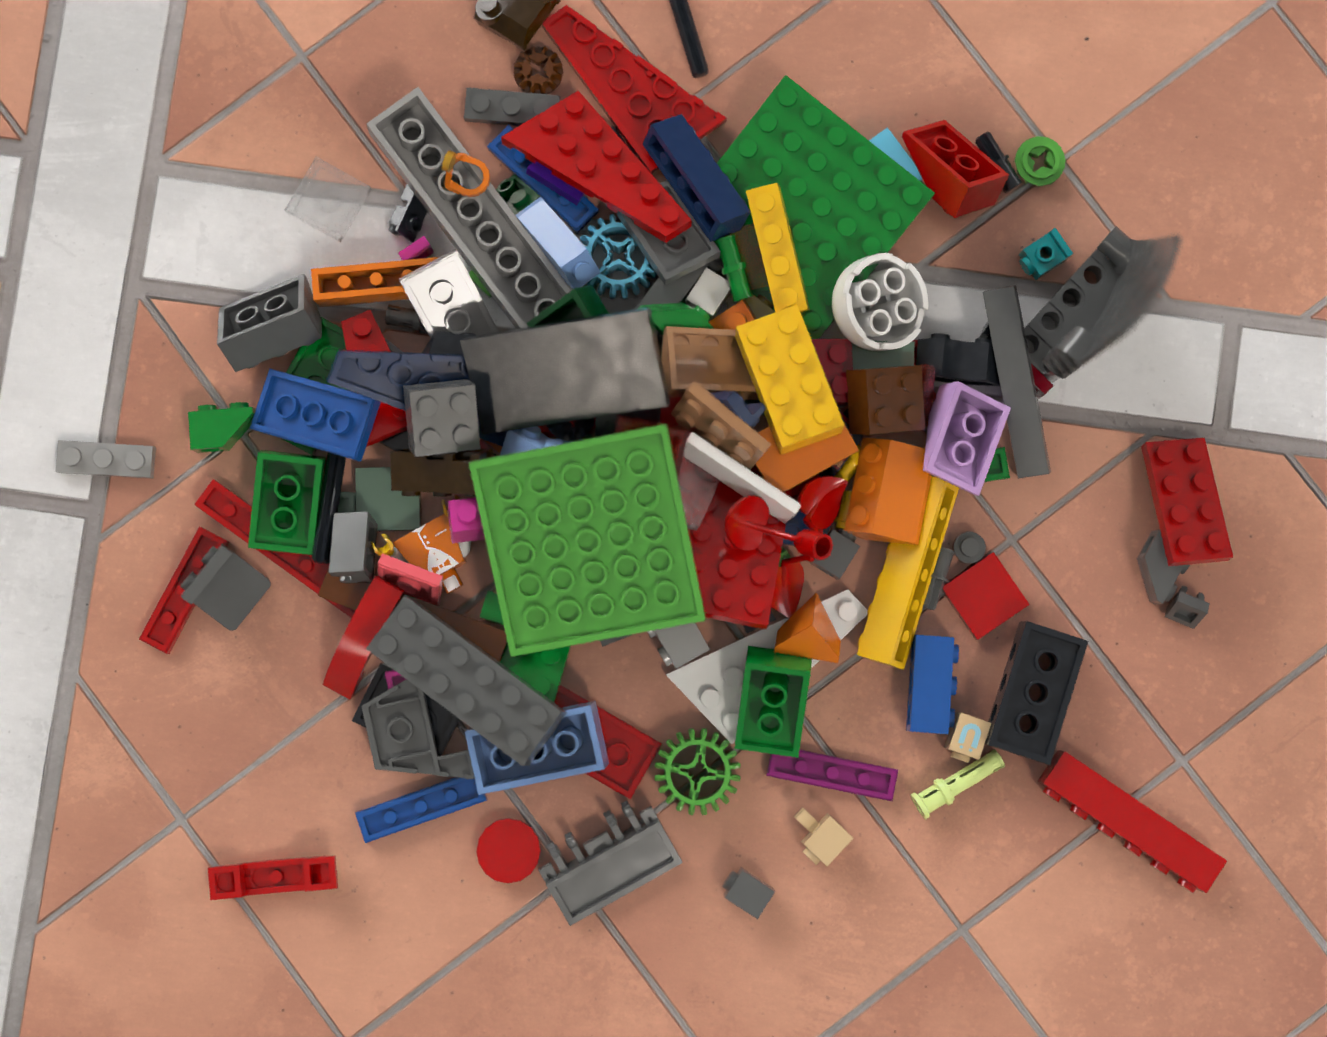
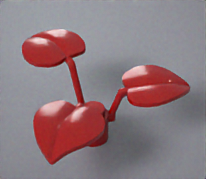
(820, 504)

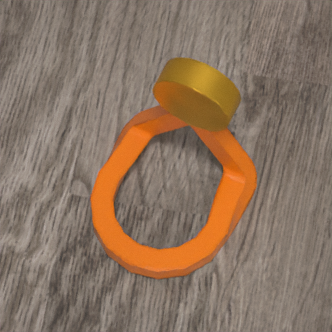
(448, 163)

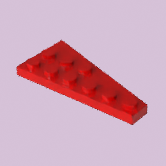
(625, 84)

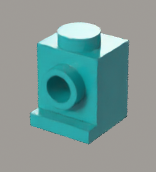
(1055, 247)

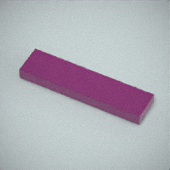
(835, 774)

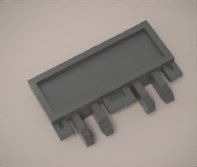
(611, 866)

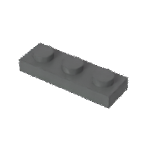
(505, 106)

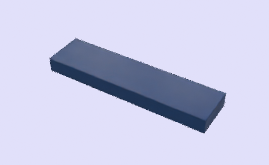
(574, 216)
(418, 807)

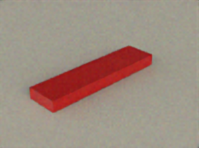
(172, 610)

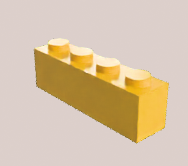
(777, 247)

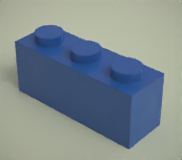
(931, 684)

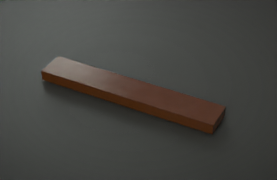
(484, 636)

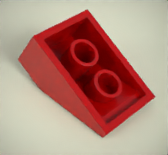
(954, 168)

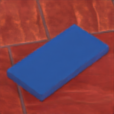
(315, 414)

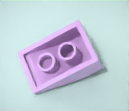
(963, 435)

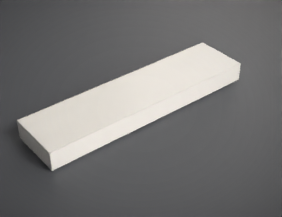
(739, 477)

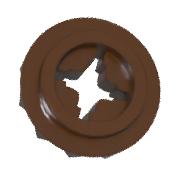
(537, 83)

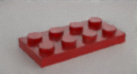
(1186, 501)

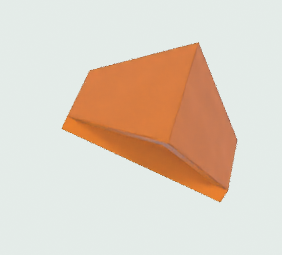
(809, 634)

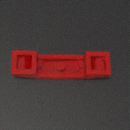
(351, 654)
(273, 876)

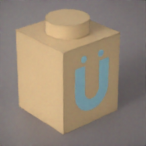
(967, 737)

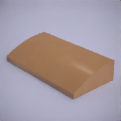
(705, 357)

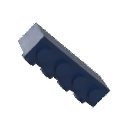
(696, 177)

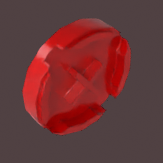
(508, 850)

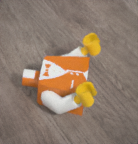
(431, 549)

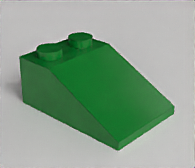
(286, 501)
(773, 702)

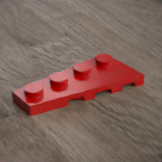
(364, 334)

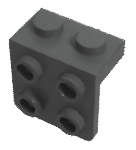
(225, 587)

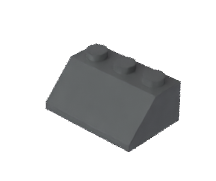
(269, 324)

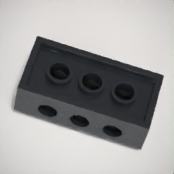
(1055, 687)

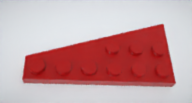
(594, 160)

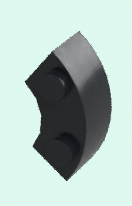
(959, 360)

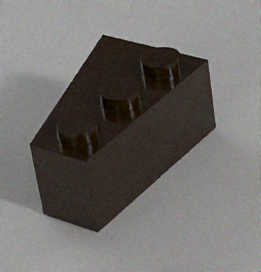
(437, 473)

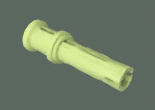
(945, 790)

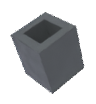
(841, 555)
(747, 892)

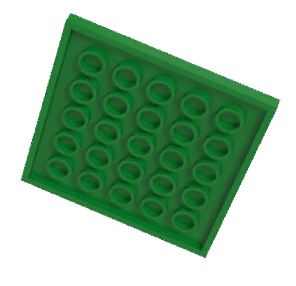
(836, 189)

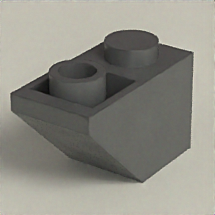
(1156, 573)

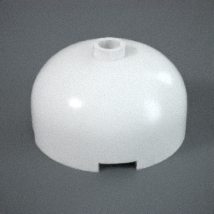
(883, 306)

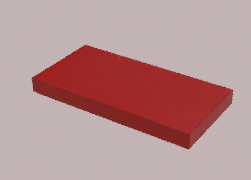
(627, 748)

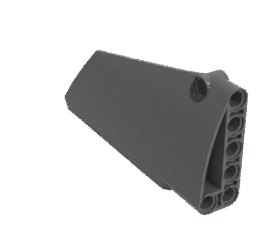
(1103, 310)

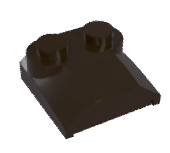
(513, 19)

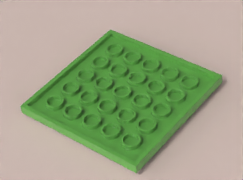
(588, 540)

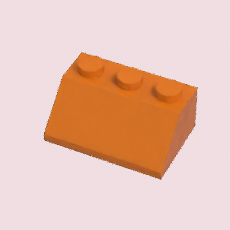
(888, 492)

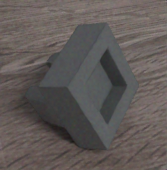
(1187, 609)

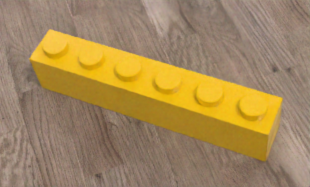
(905, 583)

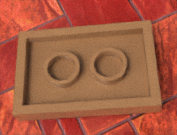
(719, 426)

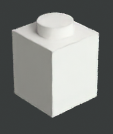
(709, 293)

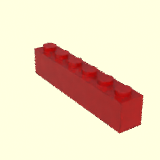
(1131, 821)

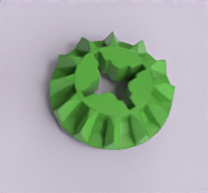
(1053, 159)

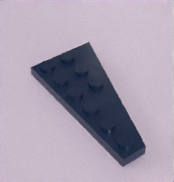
(385, 373)

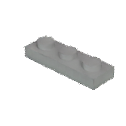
(105, 459)

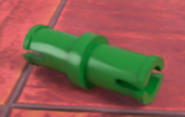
(734, 268)

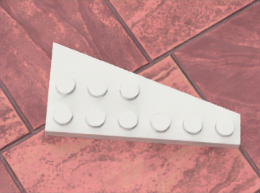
(717, 679)

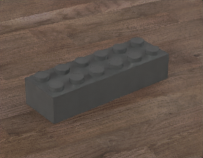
(466, 681)

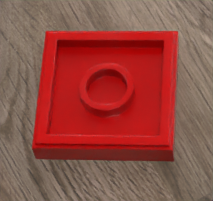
(984, 596)

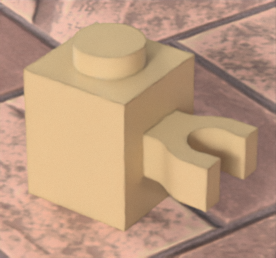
(824, 838)

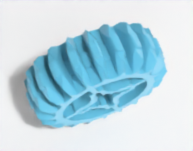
(608, 267)

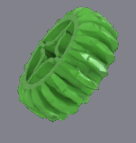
(693, 799)

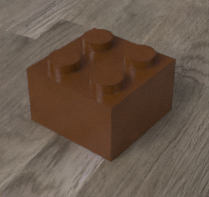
(885, 399)

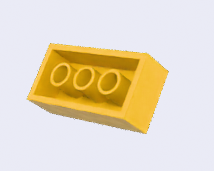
(789, 379)

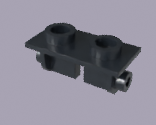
(408, 219)

